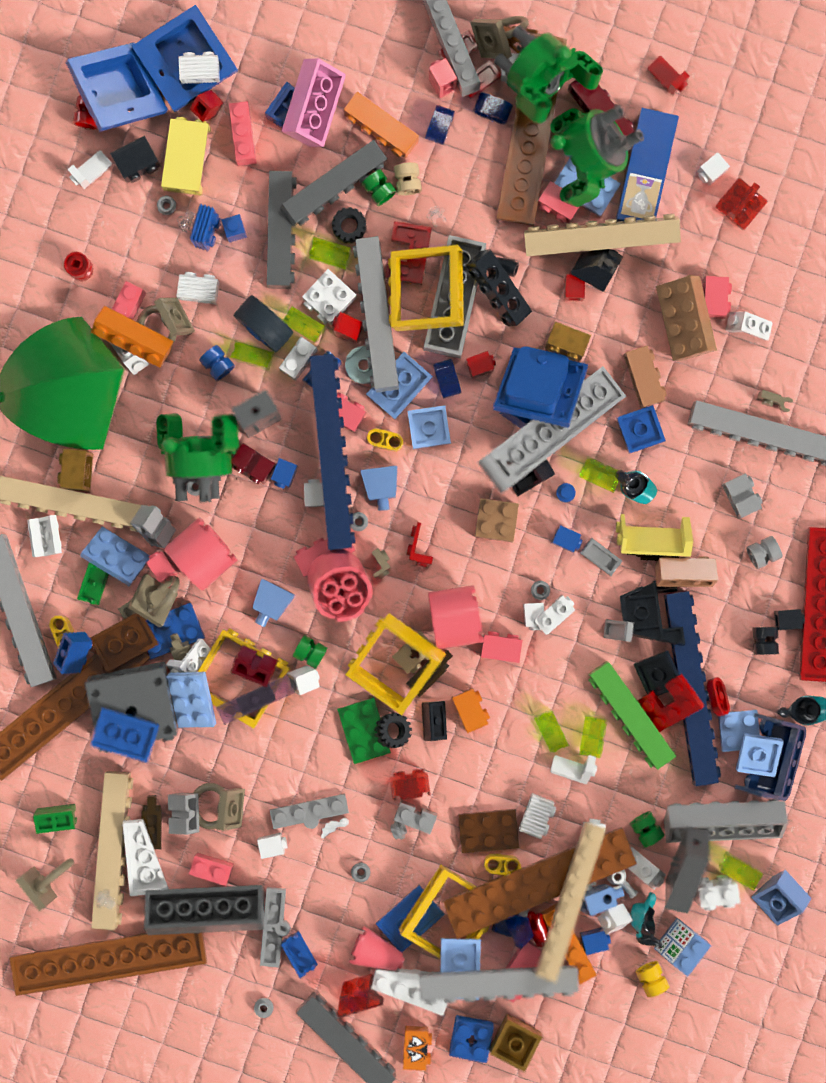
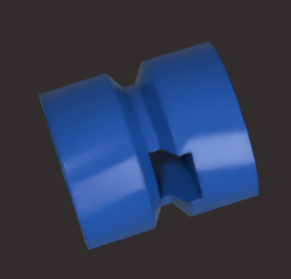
(215, 360)

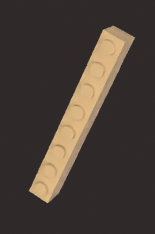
(602, 235)
(67, 501)
(111, 847)
(570, 902)

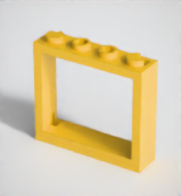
(456, 289)
(232, 635)
(377, 687)
(422, 904)

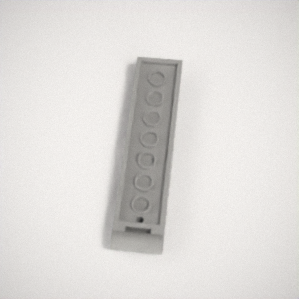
(540, 439)

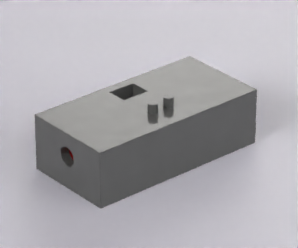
(257, 413)
(687, 869)

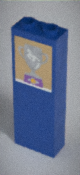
(647, 165)

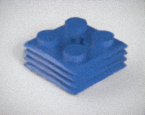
(204, 227)
(482, 1033)

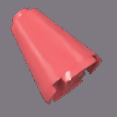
(375, 952)

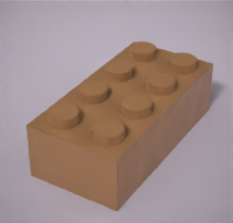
(686, 318)

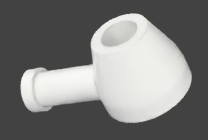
(624, 884)

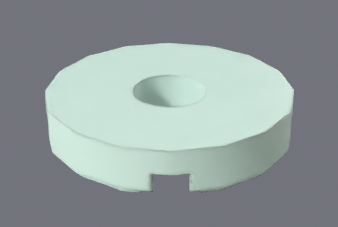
(352, 368)

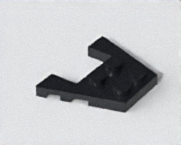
(643, 610)

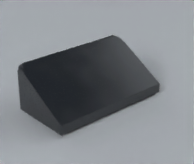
(434, 721)

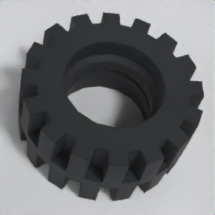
(349, 213)
(382, 732)

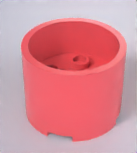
(200, 554)
(335, 571)
(455, 617)

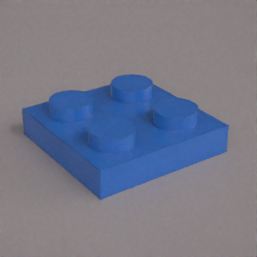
(641, 429)

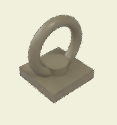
(492, 37)
(172, 316)
(155, 599)
(229, 807)
(38, 887)

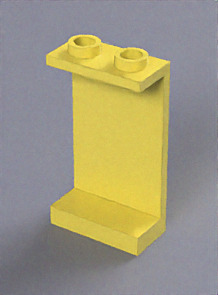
(185, 156)
(655, 540)

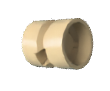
(406, 172)

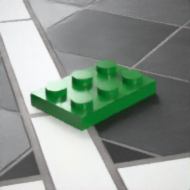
(359, 728)

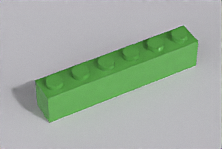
(632, 715)

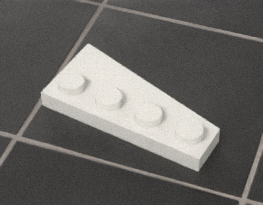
(141, 859)

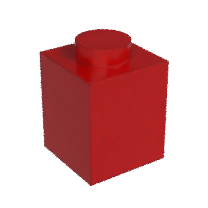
(206, 105)
(573, 288)
(480, 364)

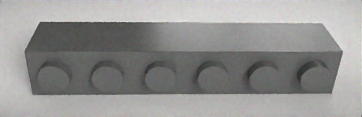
(333, 183)
(280, 231)
(345, 1041)

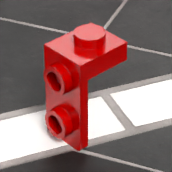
(668, 76)
(421, 560)

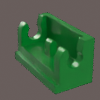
(93, 585)
(55, 818)

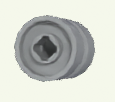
(764, 552)

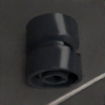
(769, 647)

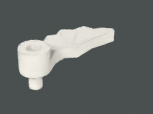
(331, 827)

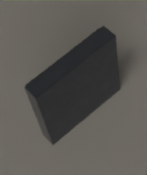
(656, 672)

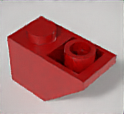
(347, 327)

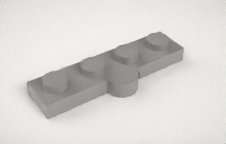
(309, 812)
(274, 927)

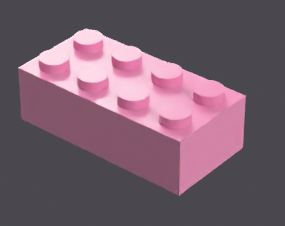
(313, 102)

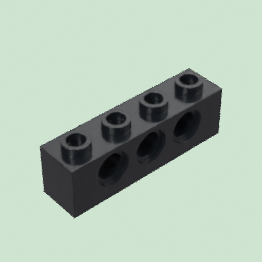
(508, 292)

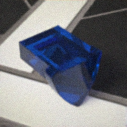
(520, 930)

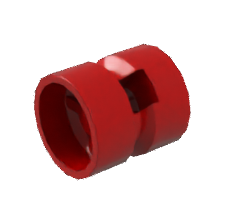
(82, 117)
(78, 266)

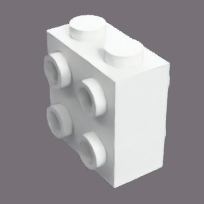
(328, 297)
(717, 892)

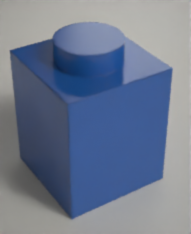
(234, 228)
(284, 473)
(567, 539)
(595, 941)

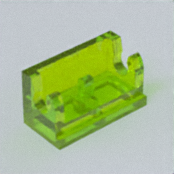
(329, 253)
(304, 324)
(252, 356)
(599, 474)
(551, 731)
(593, 736)
(740, 871)

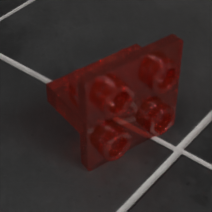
(741, 203)
(358, 996)

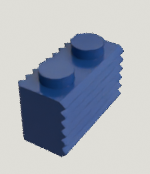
(72, 652)

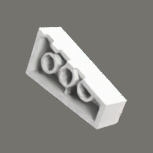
(405, 986)

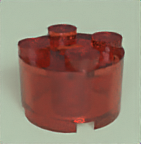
(410, 785)

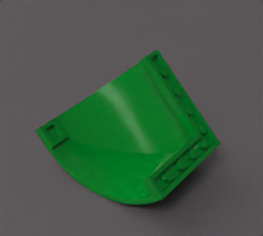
(62, 385)

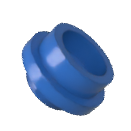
(565, 492)

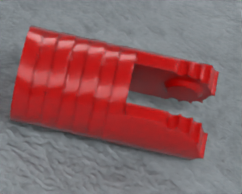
(538, 928)

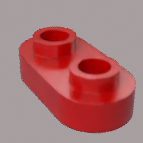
(718, 696)

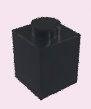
(789, 619)

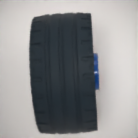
(263, 323)

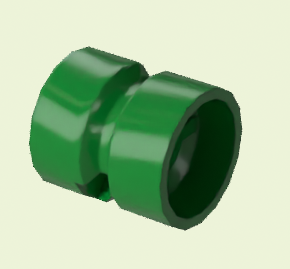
(379, 188)
(310, 651)
(650, 835)

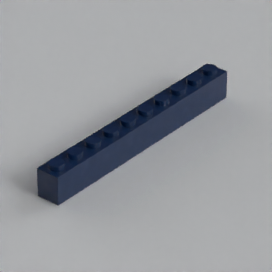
(331, 452)
(687, 662)

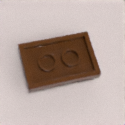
(124, 641)
(488, 831)

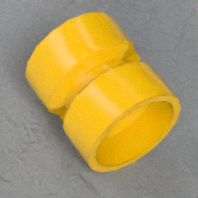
(651, 976)

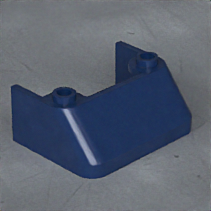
(793, 741)

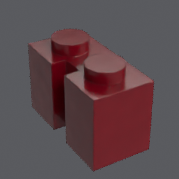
(253, 463)
(253, 667)

